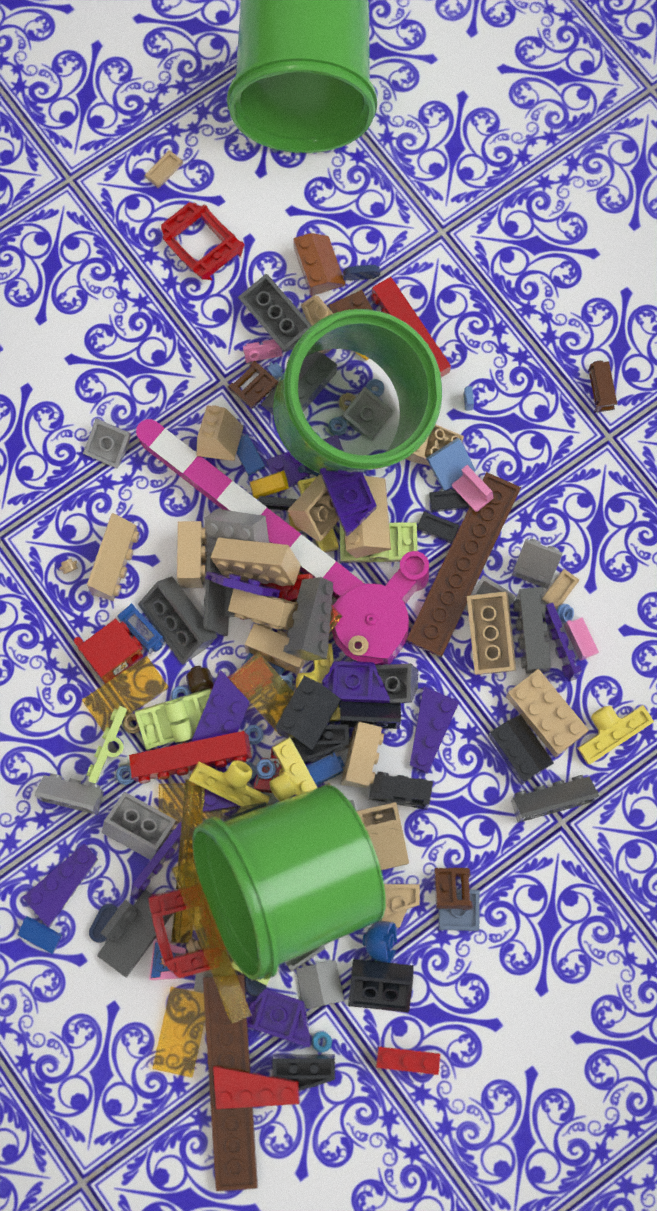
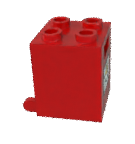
(110, 650)

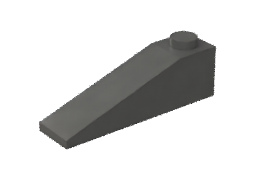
(399, 681)

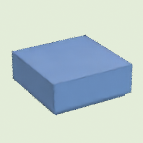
(468, 398)

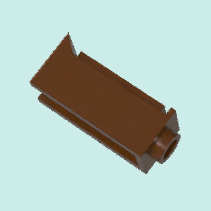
(602, 386)

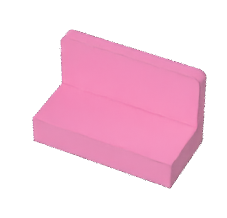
(473, 489)
(581, 638)

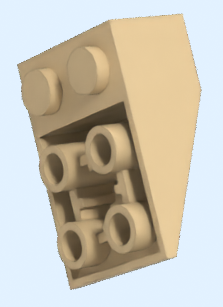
(437, 439)
(386, 834)

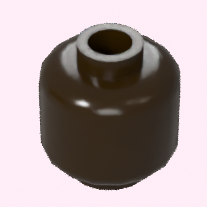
(199, 679)

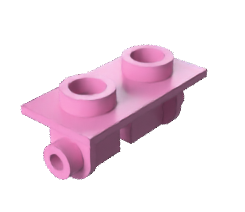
(258, 352)

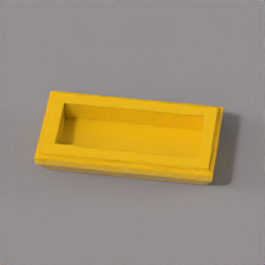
(269, 484)

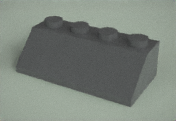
(275, 312)
(313, 377)
(176, 619)
(554, 799)

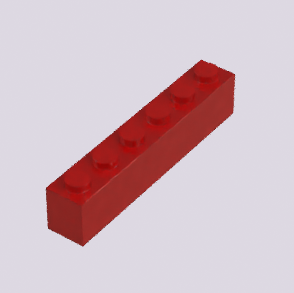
(393, 302)
(184, 757)

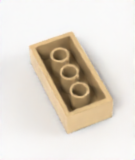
(256, 561)
(491, 633)
(547, 713)

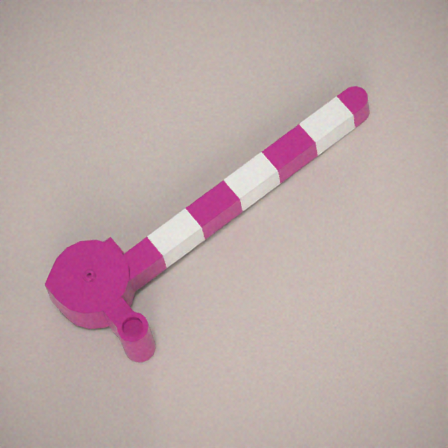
(366, 609)

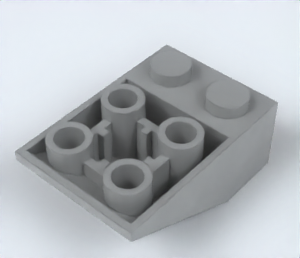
(537, 563)

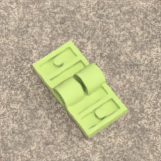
(402, 538)
(172, 719)
(103, 752)

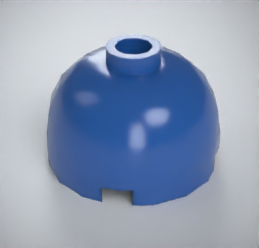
(380, 941)

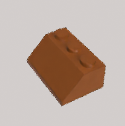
(318, 263)

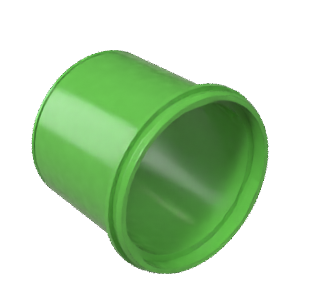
(303, 74)
(402, 357)
(288, 878)

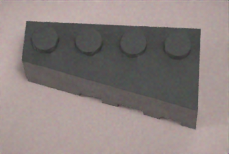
(311, 620)
(532, 630)

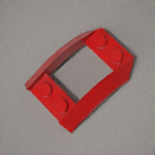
(215, 258)
(180, 965)

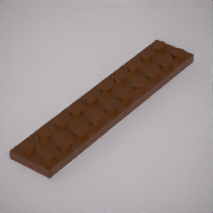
(462, 568)
(232, 1127)

